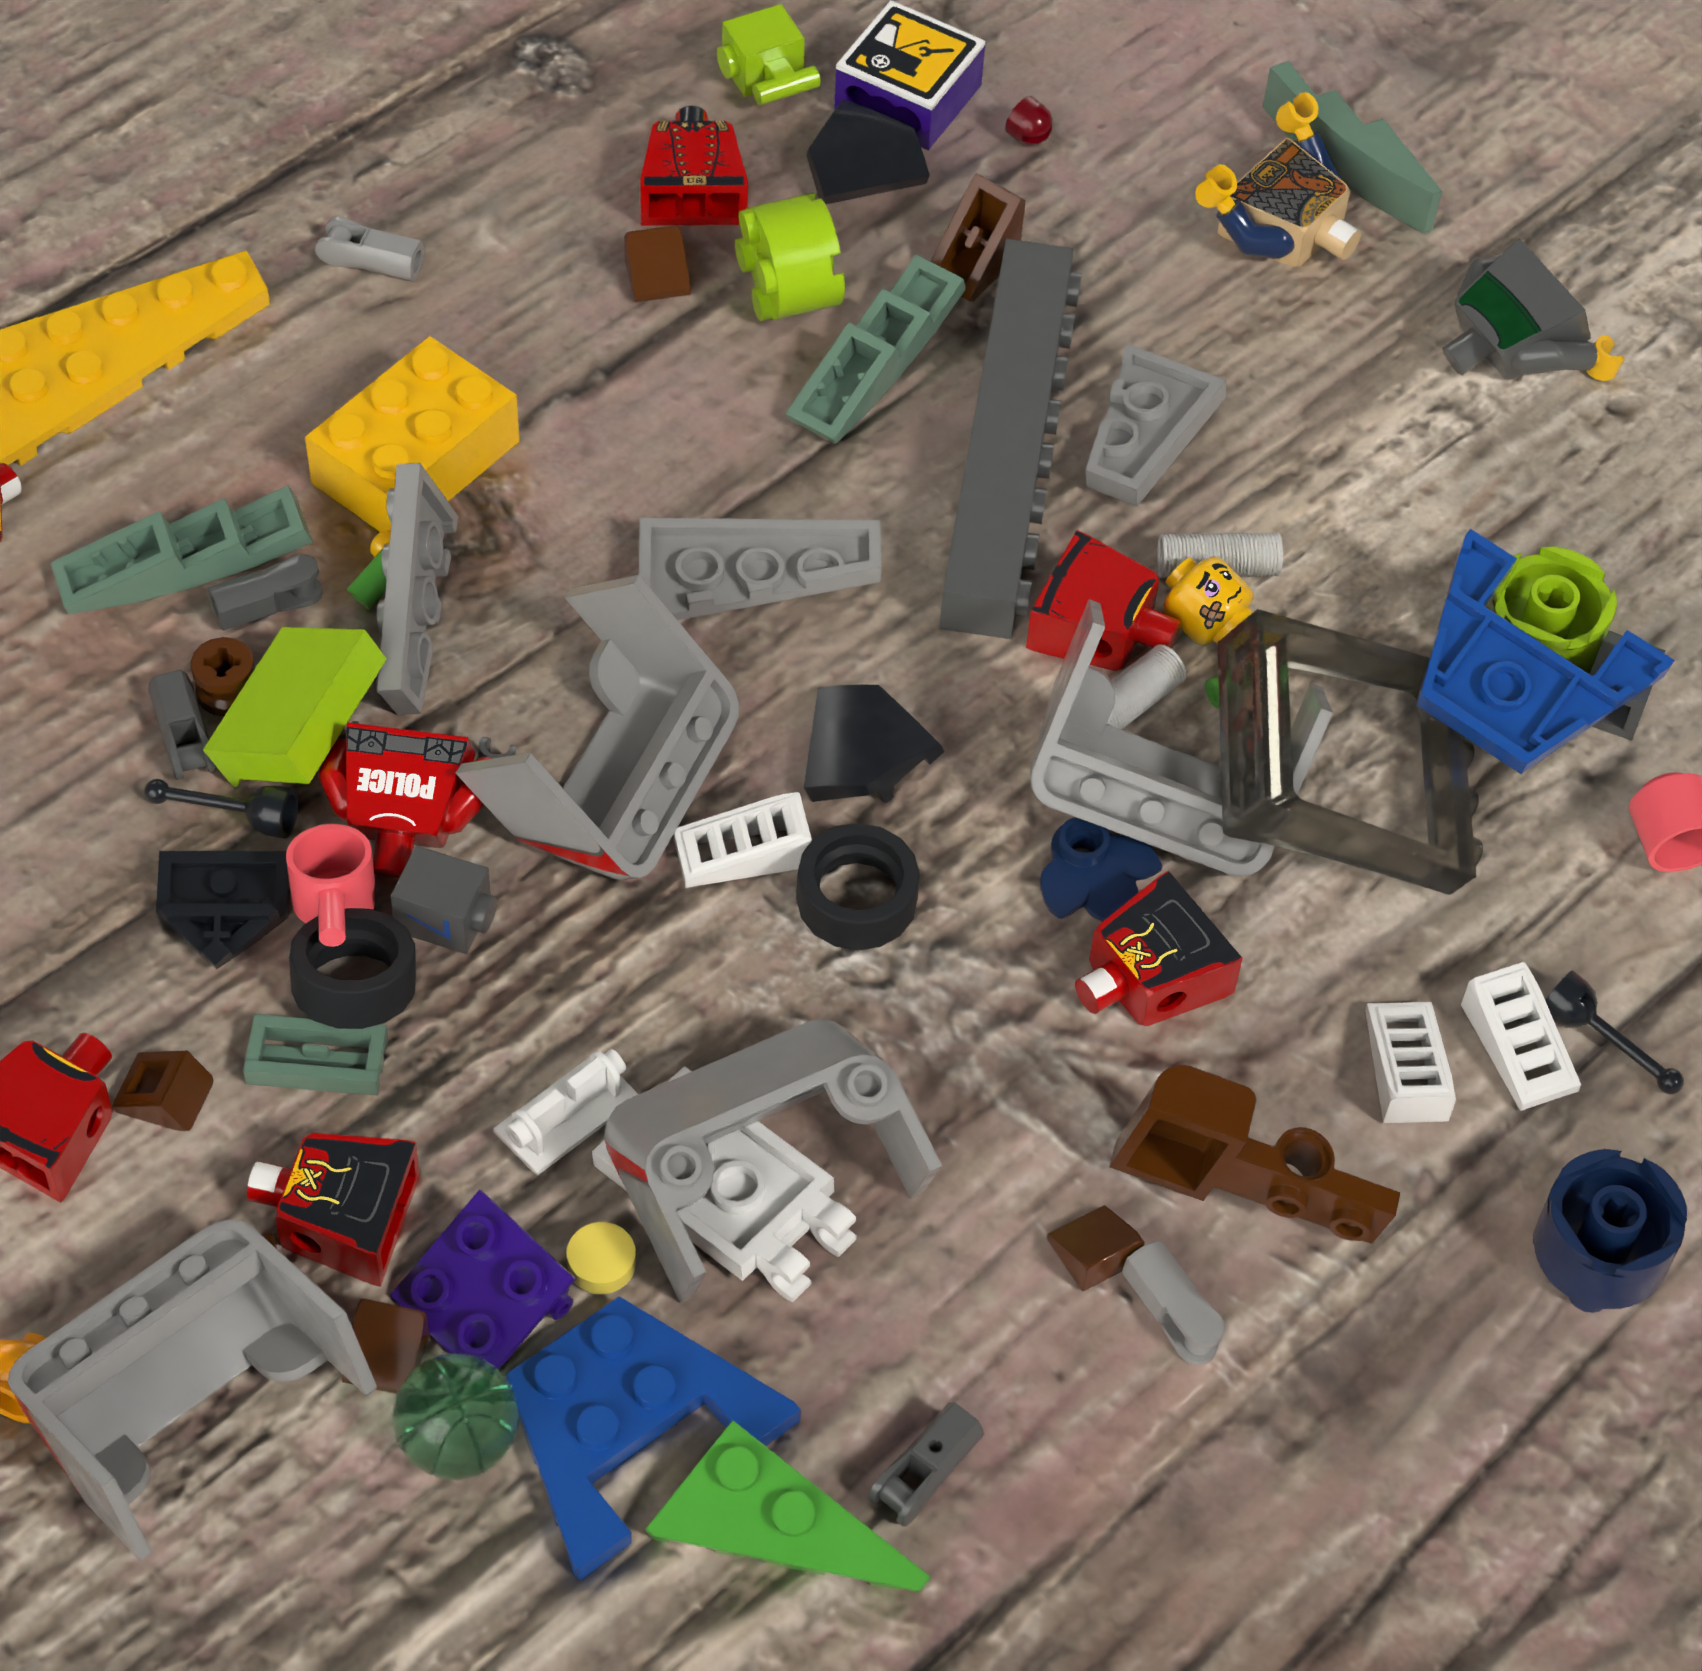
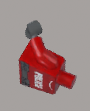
(401, 788)

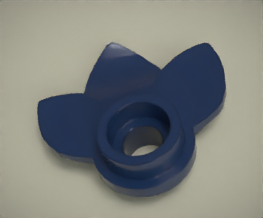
(1096, 879)

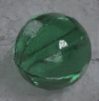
(455, 1416)

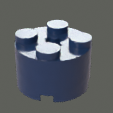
(1609, 1230)

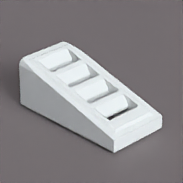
(758, 818)
(1511, 996)
(1410, 1102)

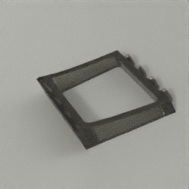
(1258, 755)

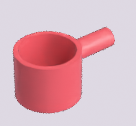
(1670, 821)
(330, 872)

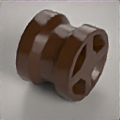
(216, 656)

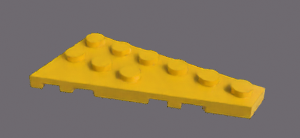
(95, 353)

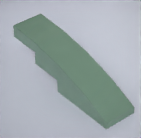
(1366, 156)
(876, 350)
(167, 558)

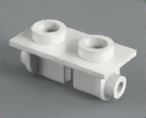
(566, 1111)

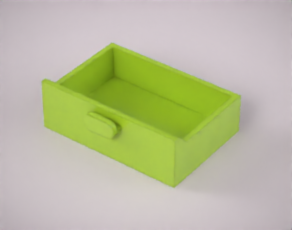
(295, 705)

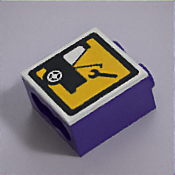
(912, 70)

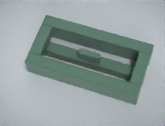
(314, 1065)

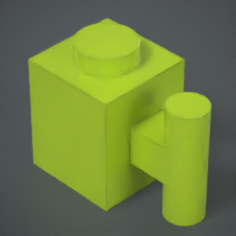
(766, 55)

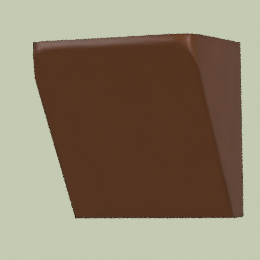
(656, 263)
(164, 1089)
(1095, 1246)
(391, 1341)

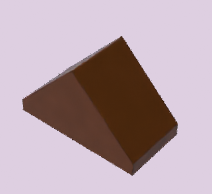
(978, 234)

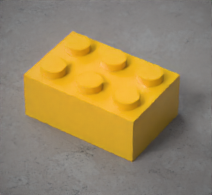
(419, 411)

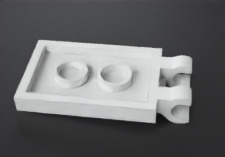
(760, 1207)

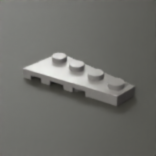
(411, 601)

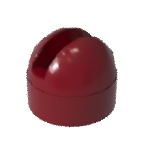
(1029, 122)

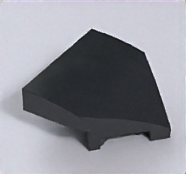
(864, 155)
(863, 744)
(222, 899)

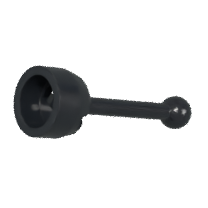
(269, 810)
(1575, 1004)

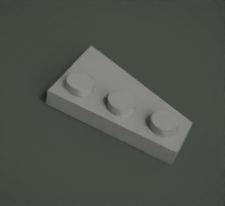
(1149, 422)

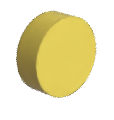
(601, 1257)

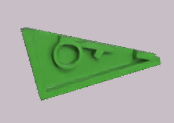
(763, 1509)

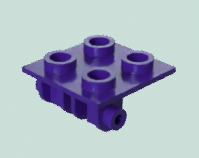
(485, 1284)

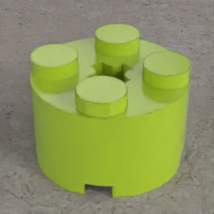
(790, 257)
(1558, 602)

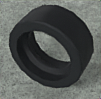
(865, 846)
(353, 1002)

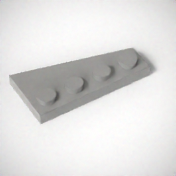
(744, 563)

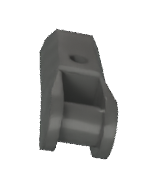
(265, 592)
(180, 721)
(929, 1458)

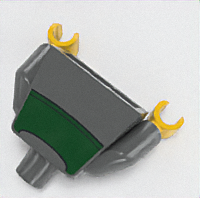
(1524, 321)

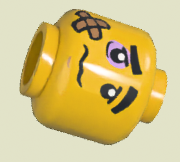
(1207, 599)

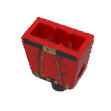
(692, 172)

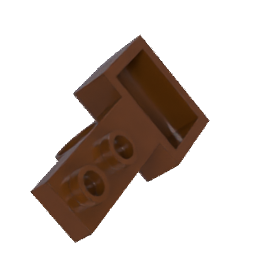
(1196, 1138)

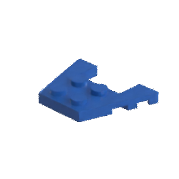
(1508, 686)
(611, 1393)

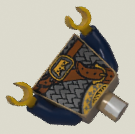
(1287, 200)

